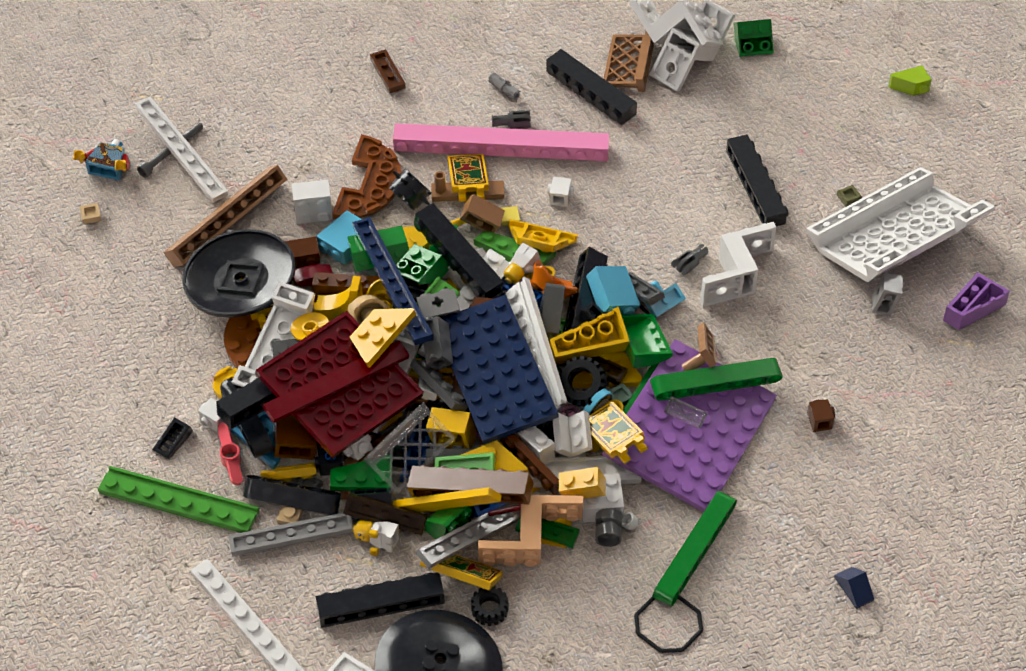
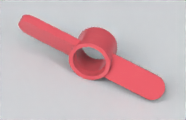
(227, 447)

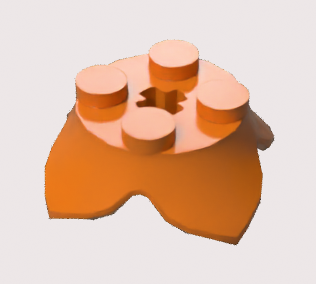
(542, 276)

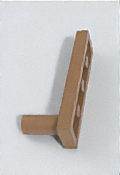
(443, 191)
(707, 350)

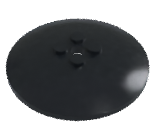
(216, 266)
(428, 634)

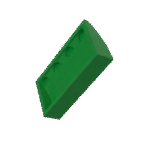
(646, 340)

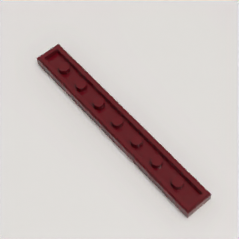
(333, 383)

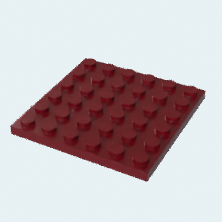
(352, 412)

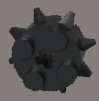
(411, 188)

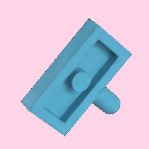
(673, 296)

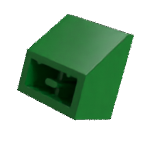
(753, 37)
(422, 265)
(447, 520)

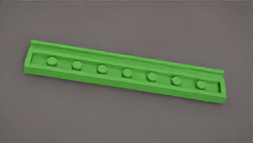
(178, 500)

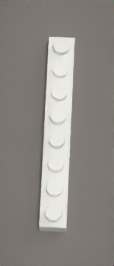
(181, 149)
(244, 618)

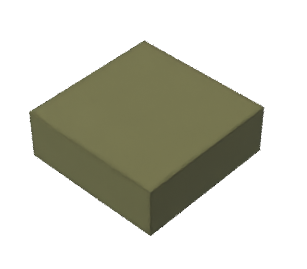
(848, 195)

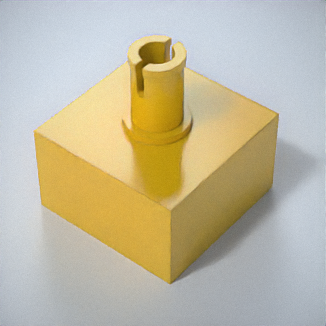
(458, 423)

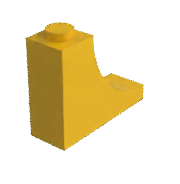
(336, 304)

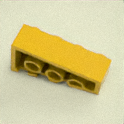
(592, 338)

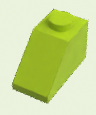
(911, 81)

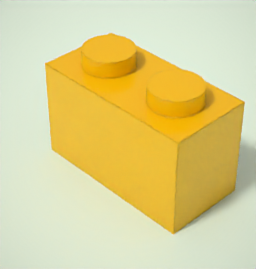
(583, 482)

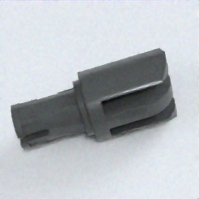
(513, 119)
(689, 259)

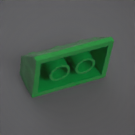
(394, 240)

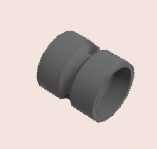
(608, 527)

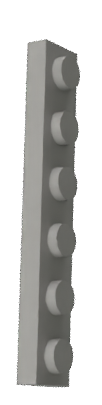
(290, 534)
(465, 537)

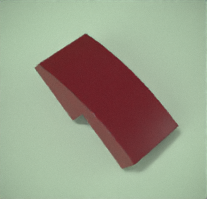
(305, 275)

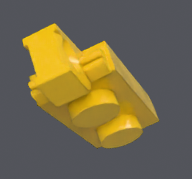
(288, 472)

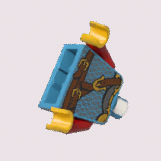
(105, 160)

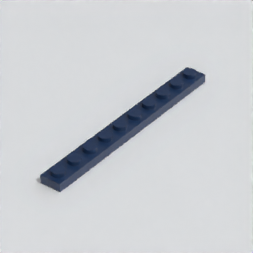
(391, 278)

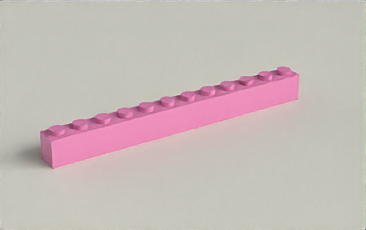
(501, 142)

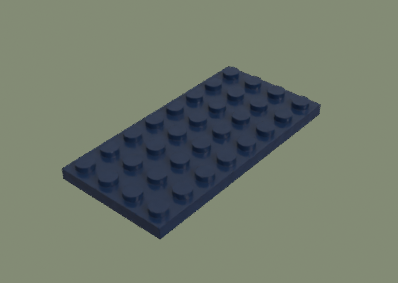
(497, 371)

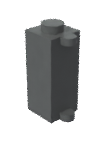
(438, 351)

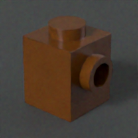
(821, 415)

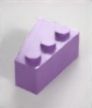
(975, 301)

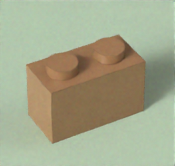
(482, 214)

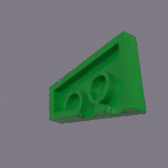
(358, 476)

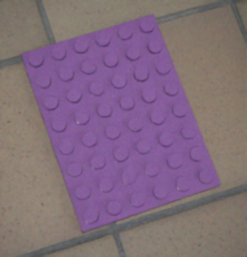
(689, 459)

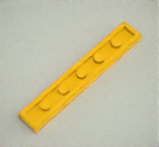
(450, 500)

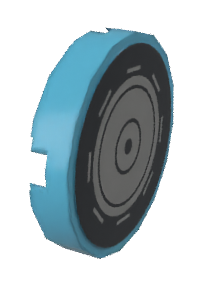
(598, 401)

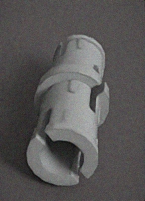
(504, 86)

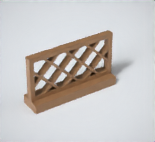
(644, 58)

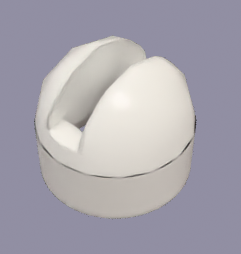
(630, 521)

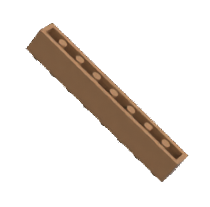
(226, 215)

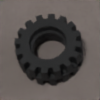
(491, 616)

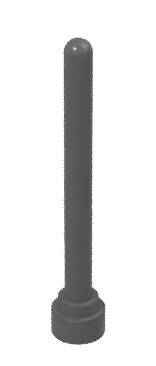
(146, 168)

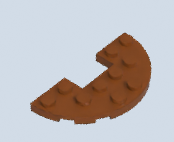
(375, 189)
(240, 338)

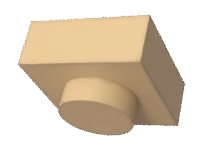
(90, 213)
(289, 515)

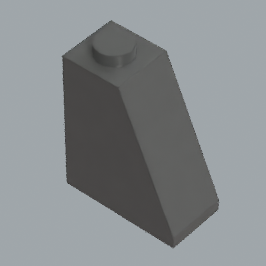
(551, 308)

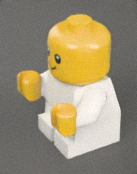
(521, 264)
(380, 534)

